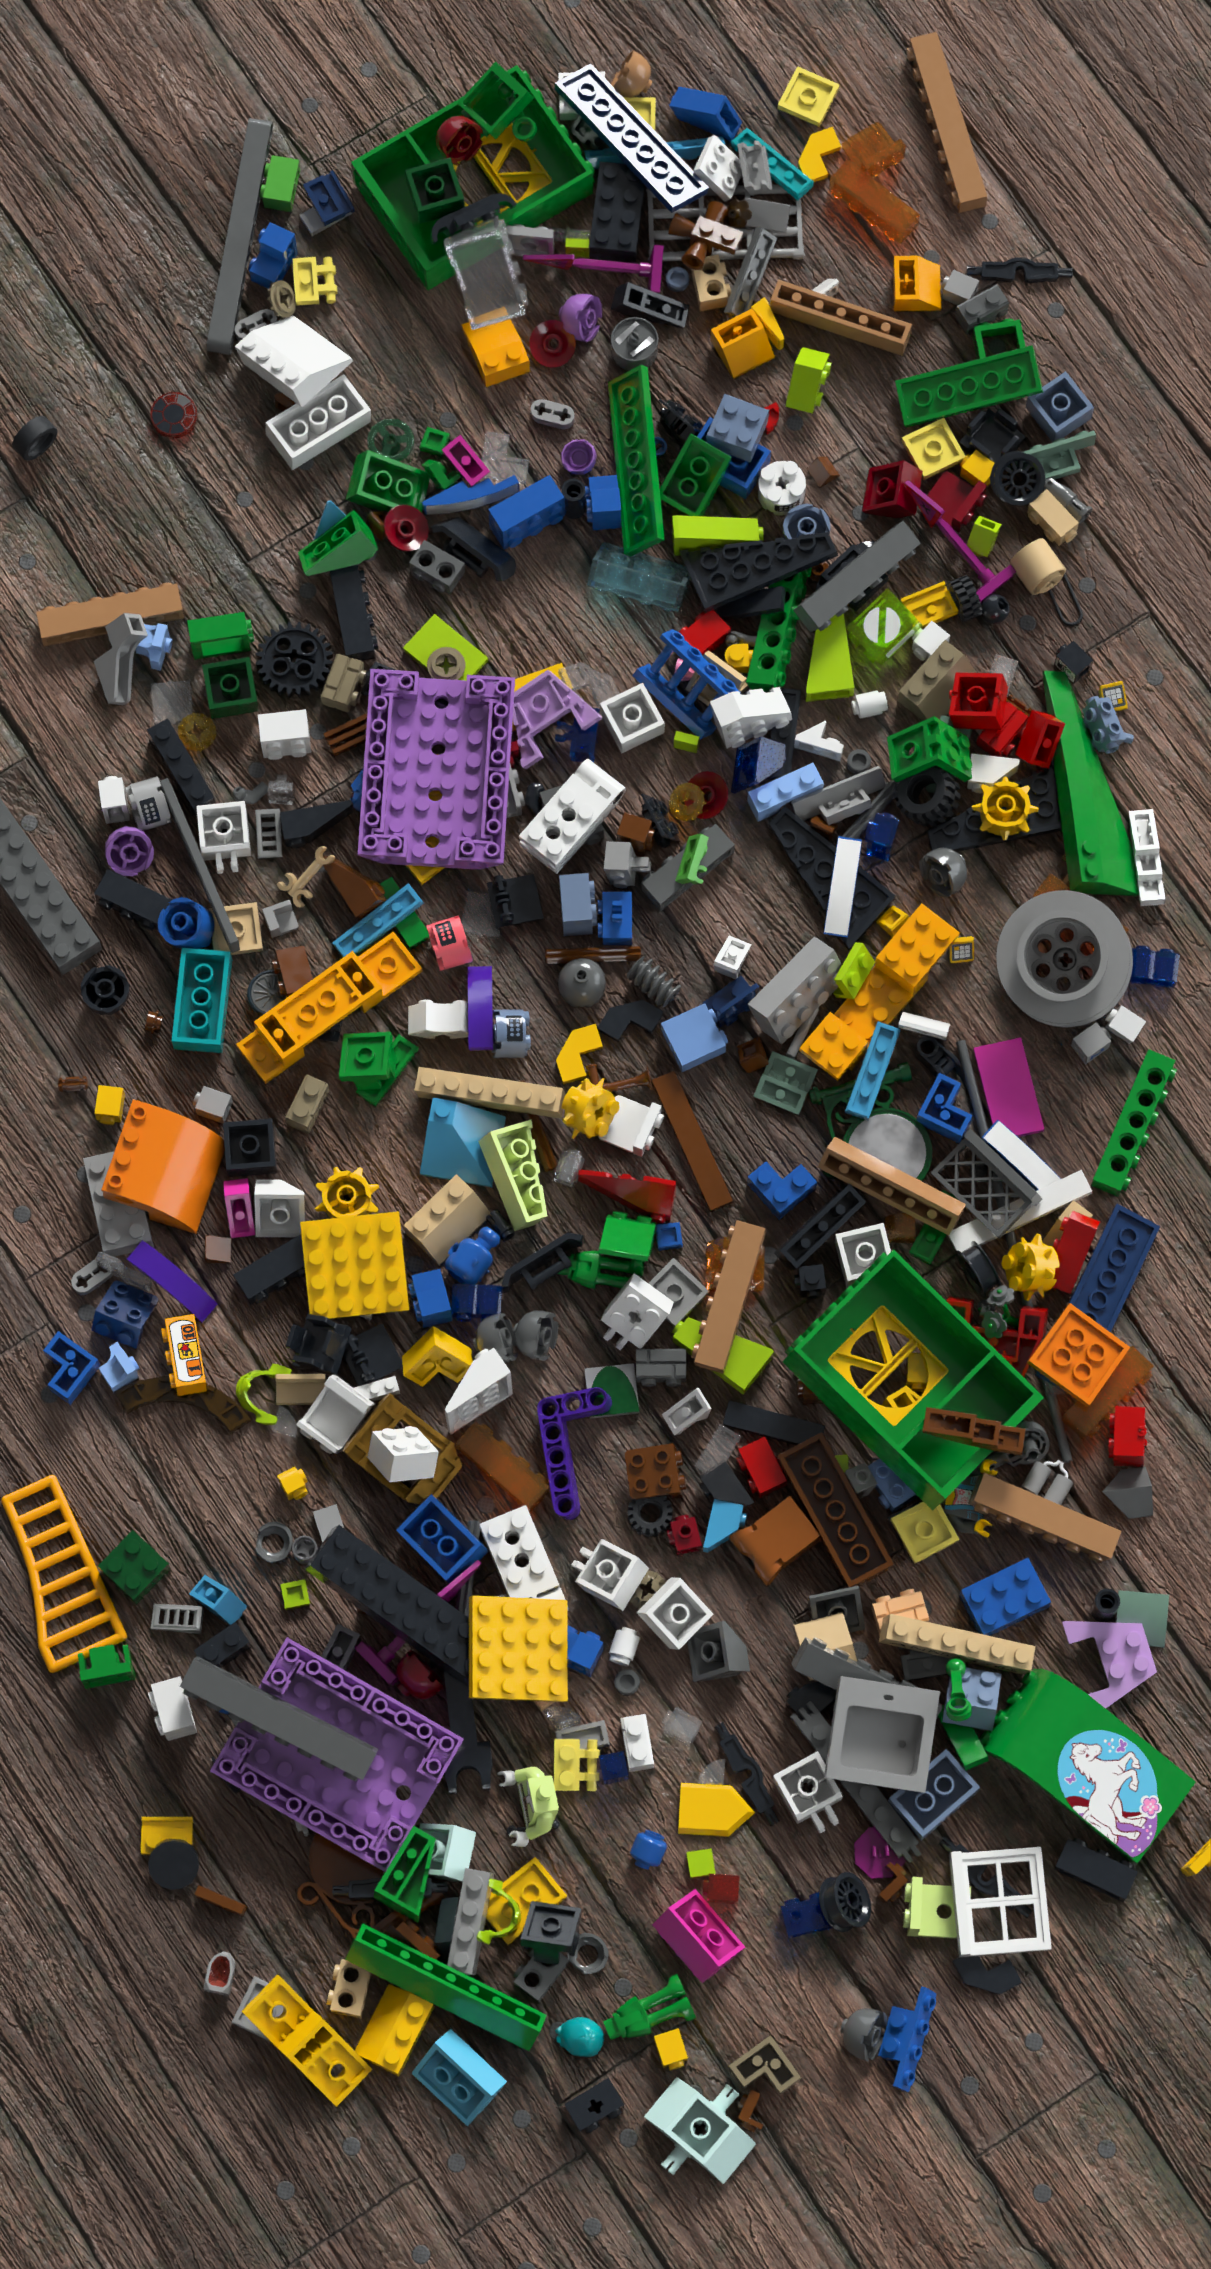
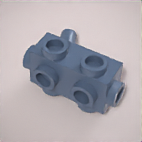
(1104, 725)

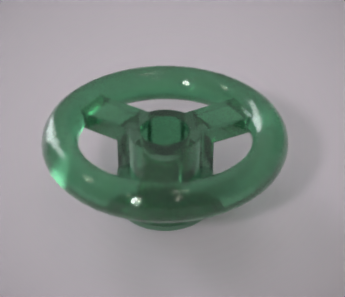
(391, 449)

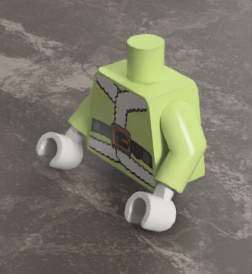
(537, 1802)

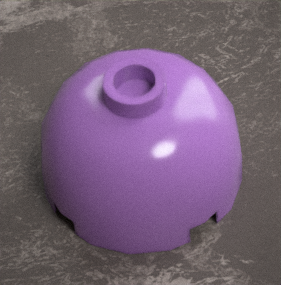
(580, 316)
(129, 851)

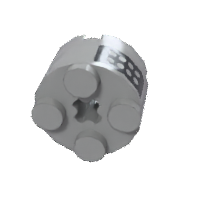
(148, 804)

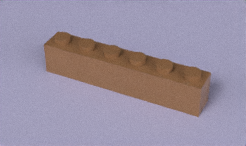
(840, 317)
(89, 618)
(891, 1185)
(730, 1296)
(1044, 1517)

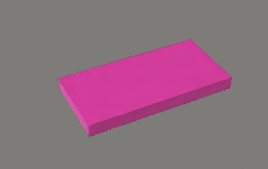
(1009, 1086)

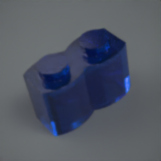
(1154, 967)
(476, 1301)

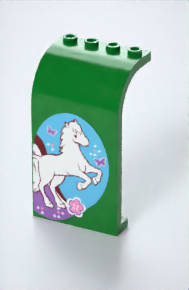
(1088, 1761)

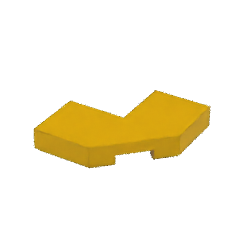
(818, 145)
(578, 1043)

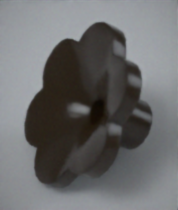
(738, 213)

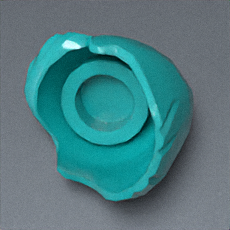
(580, 2037)

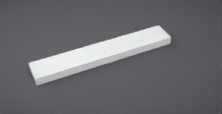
(1053, 1198)

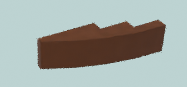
(973, 1431)

